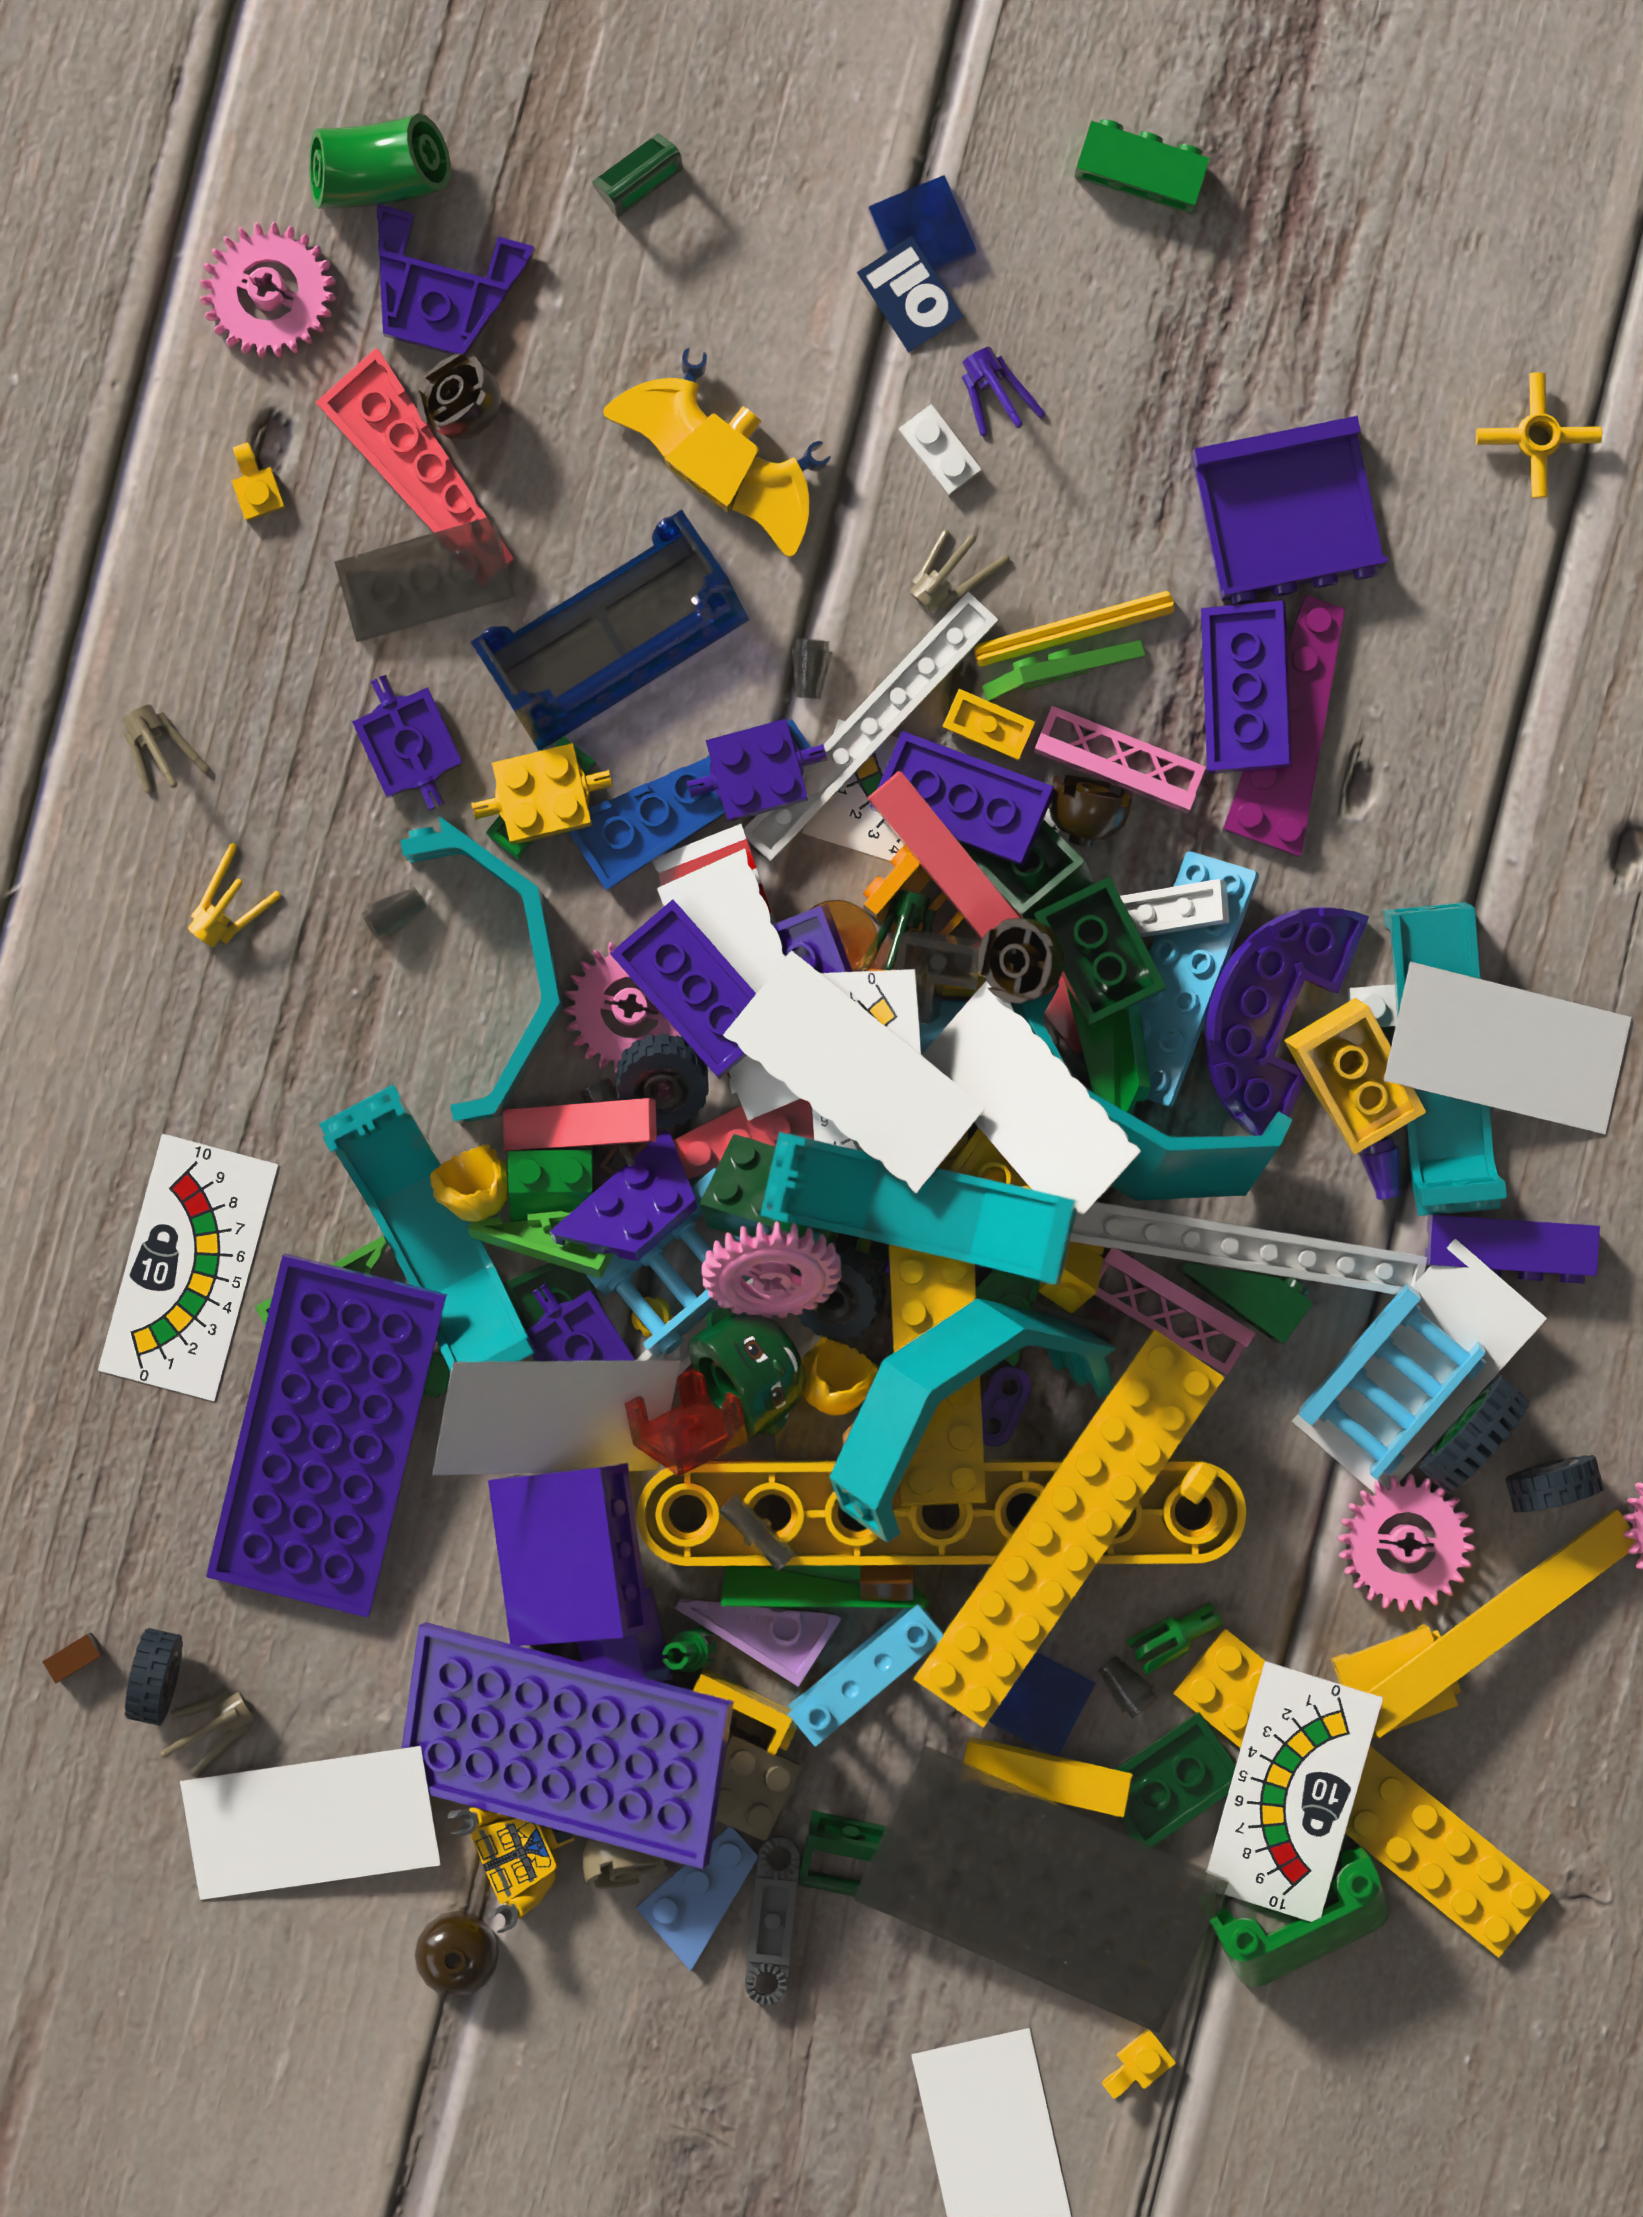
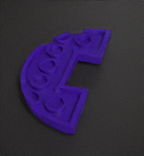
(1257, 1000)

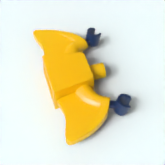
(719, 455)

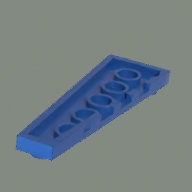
(650, 821)

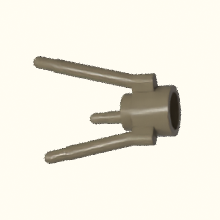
(933, 588)
(145, 728)
(232, 1714)

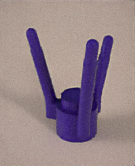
(985, 370)

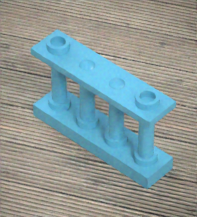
(618, 1276)
(1378, 1342)
(864, 1672)

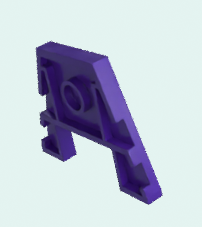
(437, 303)

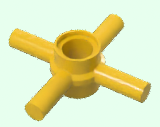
(1540, 418)

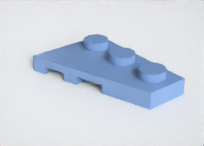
(695, 1899)

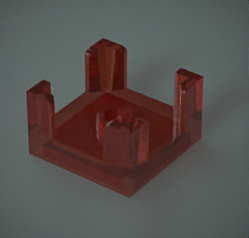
(691, 1431)

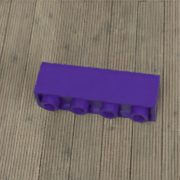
(1517, 1246)

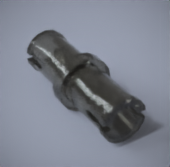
(757, 1532)

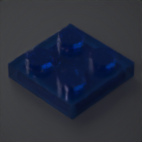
(930, 218)
(1044, 1703)

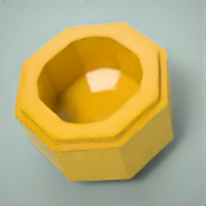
(1198, 1482)

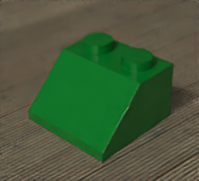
(548, 1181)

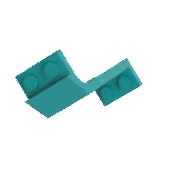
(1452, 1141)

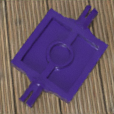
(407, 742)
(757, 770)
(575, 1331)

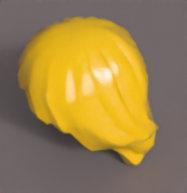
(472, 1184)
(837, 1377)

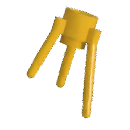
(212, 922)

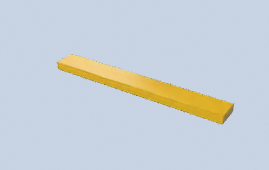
(1500, 1620)

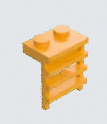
(906, 876)

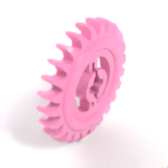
(230, 277)
(591, 999)
(768, 1263)
(1447, 1543)

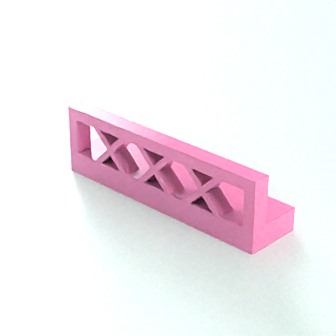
(1115, 773)
(1181, 1298)

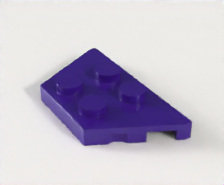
(633, 1206)

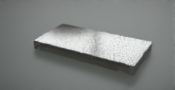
(425, 579)

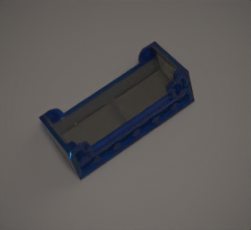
(613, 634)

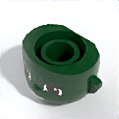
(753, 1362)

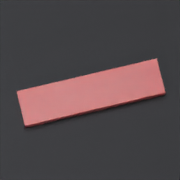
(580, 1125)

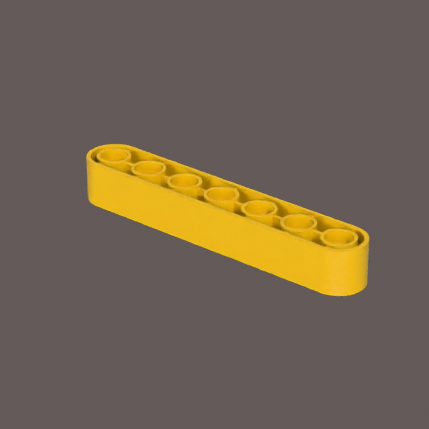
(975, 1538)

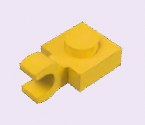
(256, 489)
(1142, 2061)

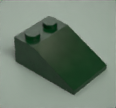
(1048, 876)
(1263, 1301)

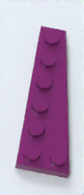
(1276, 803)

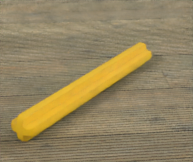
(1074, 628)

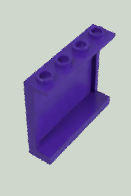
(1288, 510)
(569, 1556)

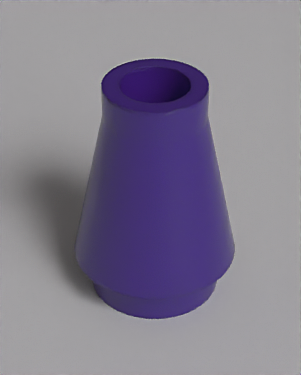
(1382, 1167)

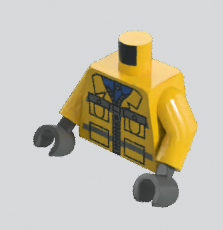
(515, 1857)

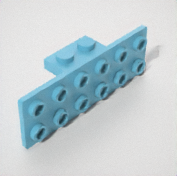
(1190, 969)

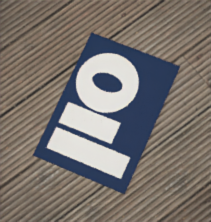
(910, 294)

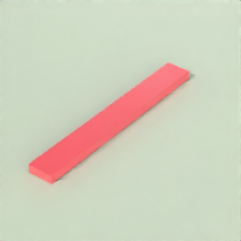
(958, 878)

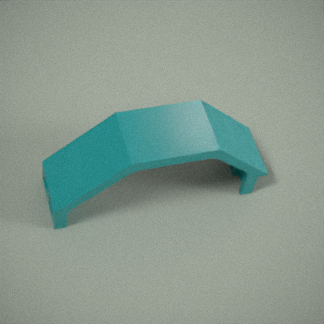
(428, 845)
(1176, 1165)
(947, 1217)
(432, 1245)
(930, 1370)

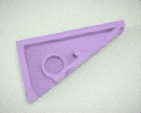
(776, 1637)

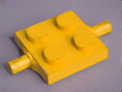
(542, 794)

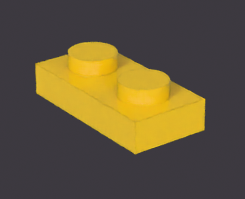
(988, 725)

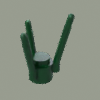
(906, 911)

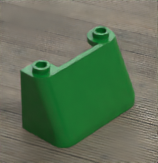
(1356, 1913)

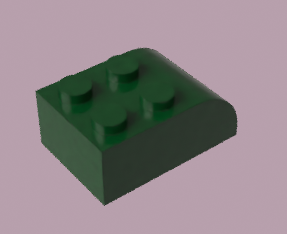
(1103, 952)
(739, 1189)

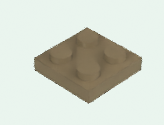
(754, 1787)

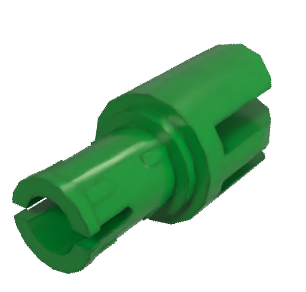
(1178, 1634)
(690, 1650)

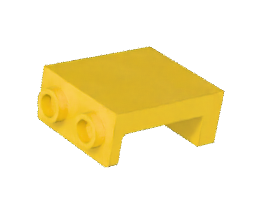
(1372, 1665)
(751, 1704)

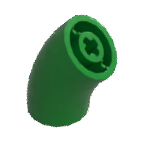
(377, 163)

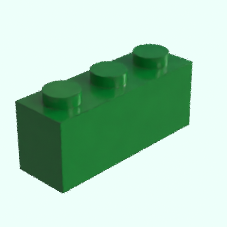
(1142, 165)

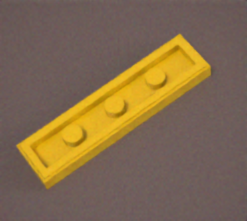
(1053, 1776)

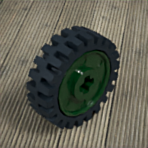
(1475, 1434)

